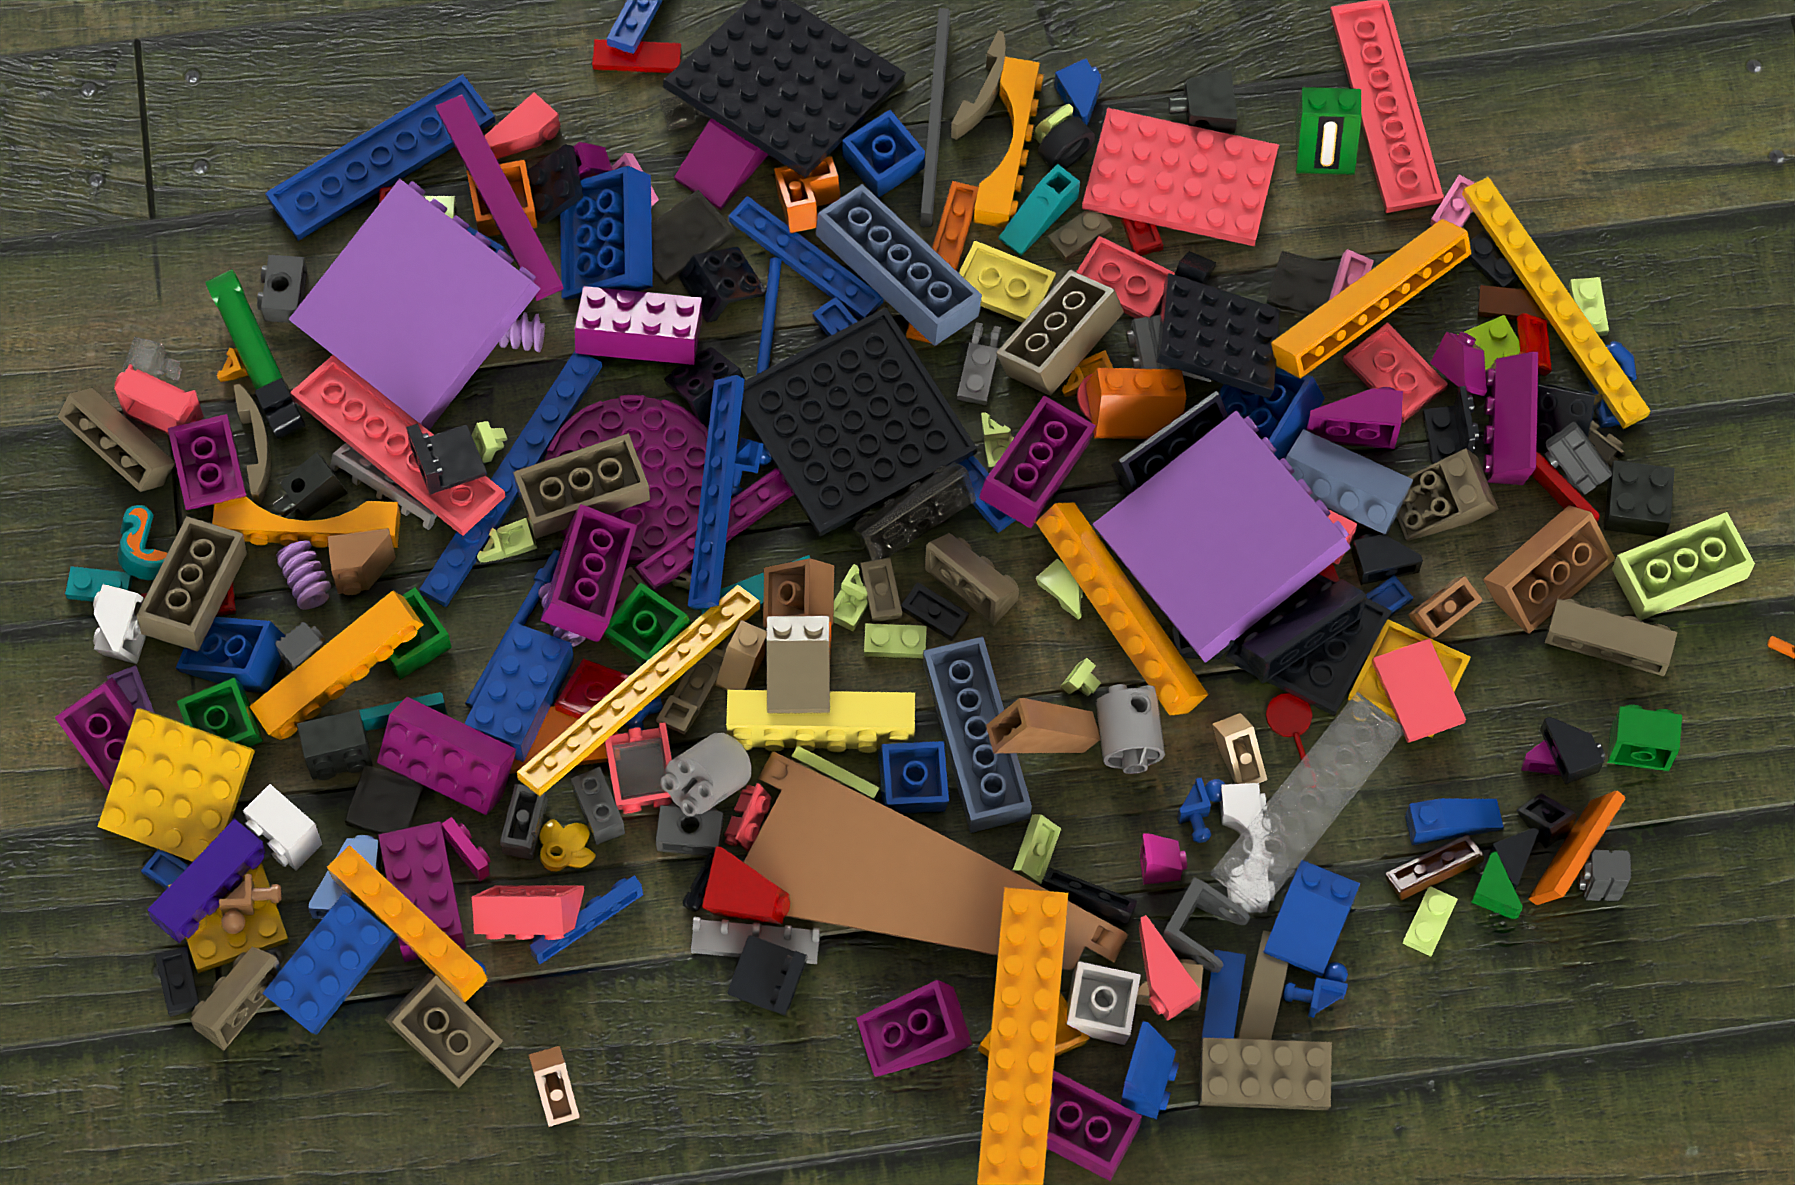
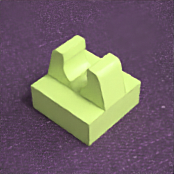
(488, 440)
(1081, 679)

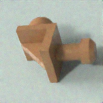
(241, 903)

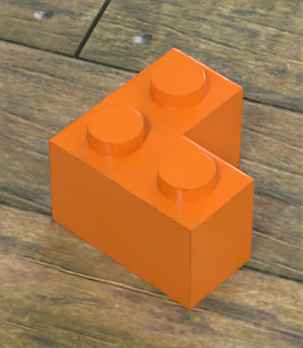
(802, 195)

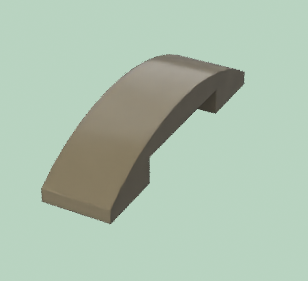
(971, 114)
(257, 473)
(693, 690)
(1263, 995)

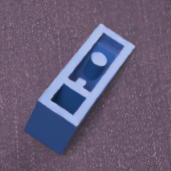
(1451, 819)

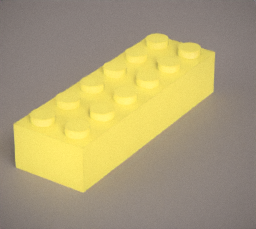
(854, 722)

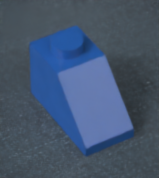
(1079, 88)

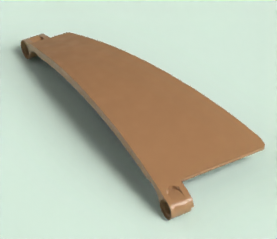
(889, 875)

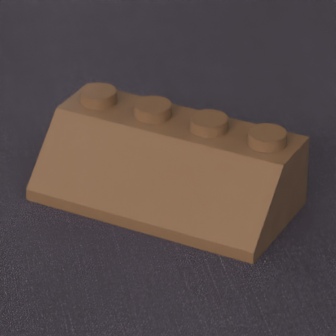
(1549, 567)

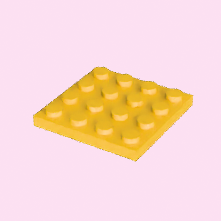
(174, 785)

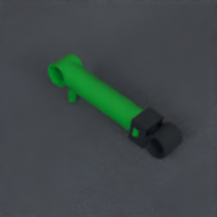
(255, 354)

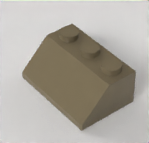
(971, 577)
(236, 997)

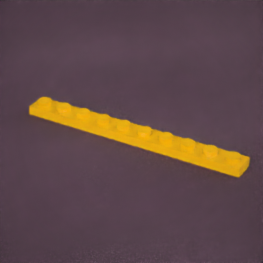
(1556, 302)
(637, 690)

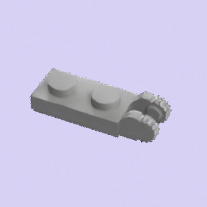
(979, 367)

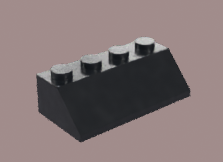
(1169, 442)
(1303, 629)

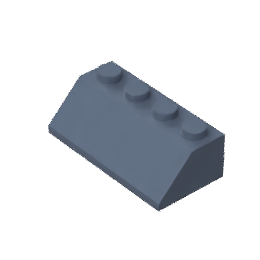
(1349, 481)

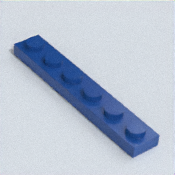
(805, 258)

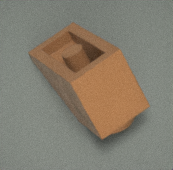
(554, 1086)

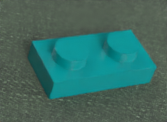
(87, 582)

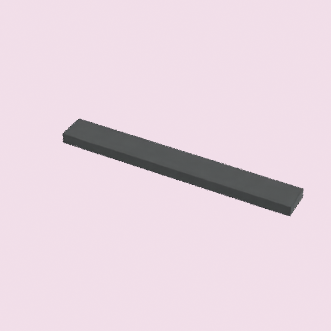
(935, 117)

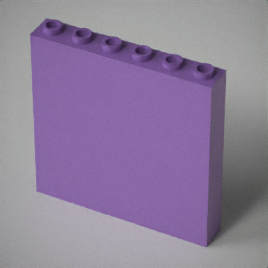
(415, 302)
(1222, 535)

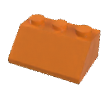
(1134, 401)

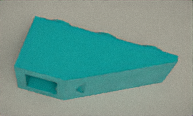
(1041, 209)

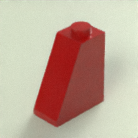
(742, 892)

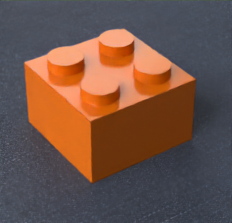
(518, 179)

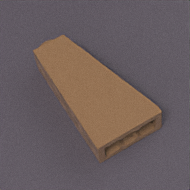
(1042, 728)

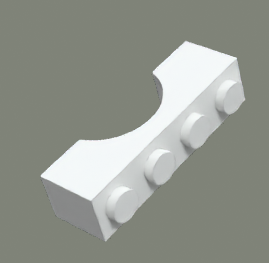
(1238, 809)

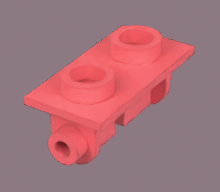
(753, 804)

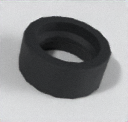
(1066, 143)

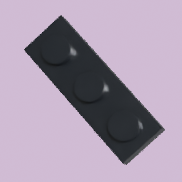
(1090, 896)

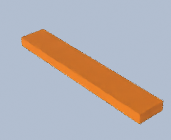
(952, 232)

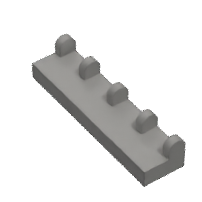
(366, 472)
(730, 938)

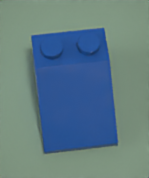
(236, 650)
(1311, 918)
(1149, 1073)

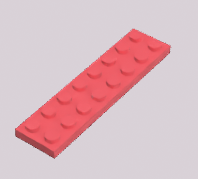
(1388, 104)
(379, 434)

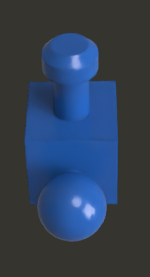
(748, 458)
(1198, 806)
(1324, 991)

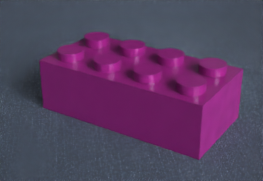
(638, 325)
(1037, 461)
(588, 573)
(446, 755)
(421, 870)
(1089, 1127)

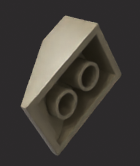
(798, 664)
(443, 1029)

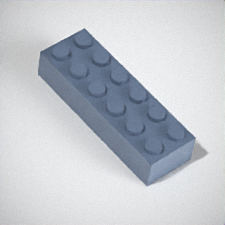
(898, 264)
(966, 701)

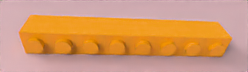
(1371, 298)
(1121, 608)

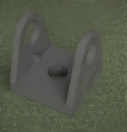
(1207, 899)

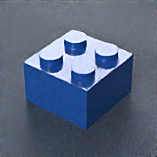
(883, 154)
(913, 777)

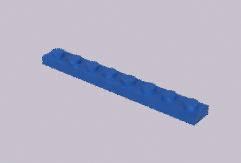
(716, 493)

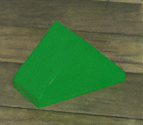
(1496, 890)

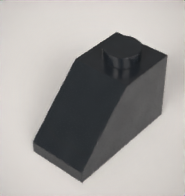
(1382, 557)
(1572, 750)

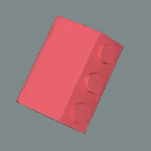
(527, 910)

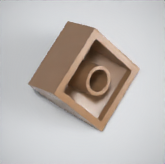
(359, 559)
(799, 589)

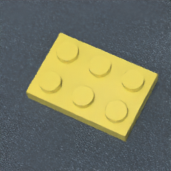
(1005, 281)

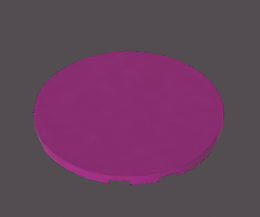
(670, 451)

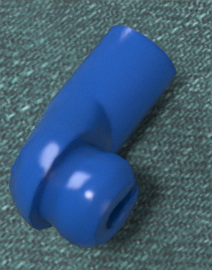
(1625, 359)
(653, 707)

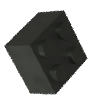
(1639, 499)
(335, 745)

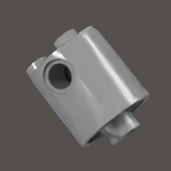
(1130, 728)
(707, 773)

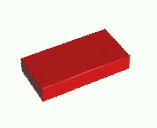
(1534, 338)

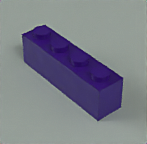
(206, 881)

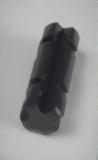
(698, 888)

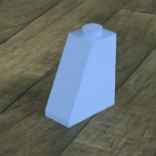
(329, 890)

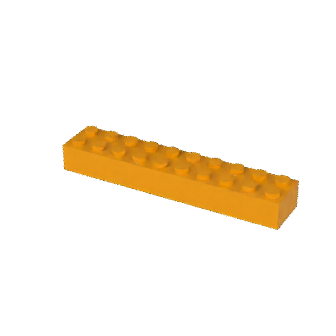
(1023, 1038)

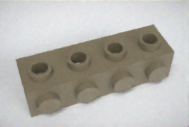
(116, 439)
(1611, 636)

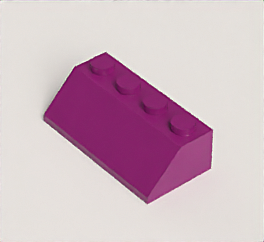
(1511, 419)

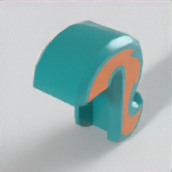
(131, 552)

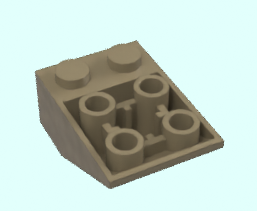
(1446, 496)

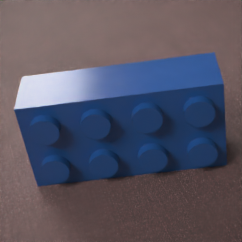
(521, 688)
(329, 964)

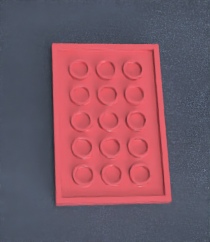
(1180, 177)

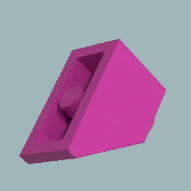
(1161, 859)

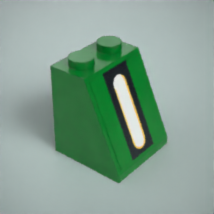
(1328, 130)

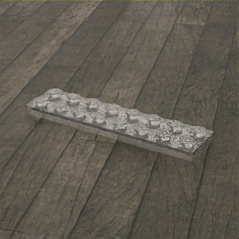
(1308, 802)

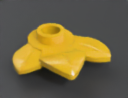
(567, 842)

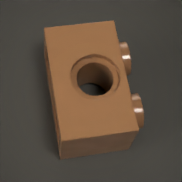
(1445, 607)

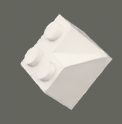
(119, 627)
(286, 827)
(1102, 1002)

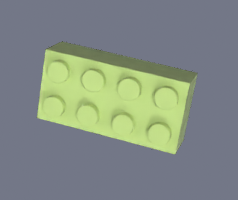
(1683, 566)

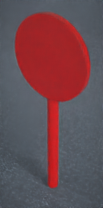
(1289, 717)

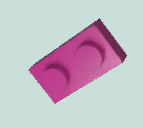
(473, 857)

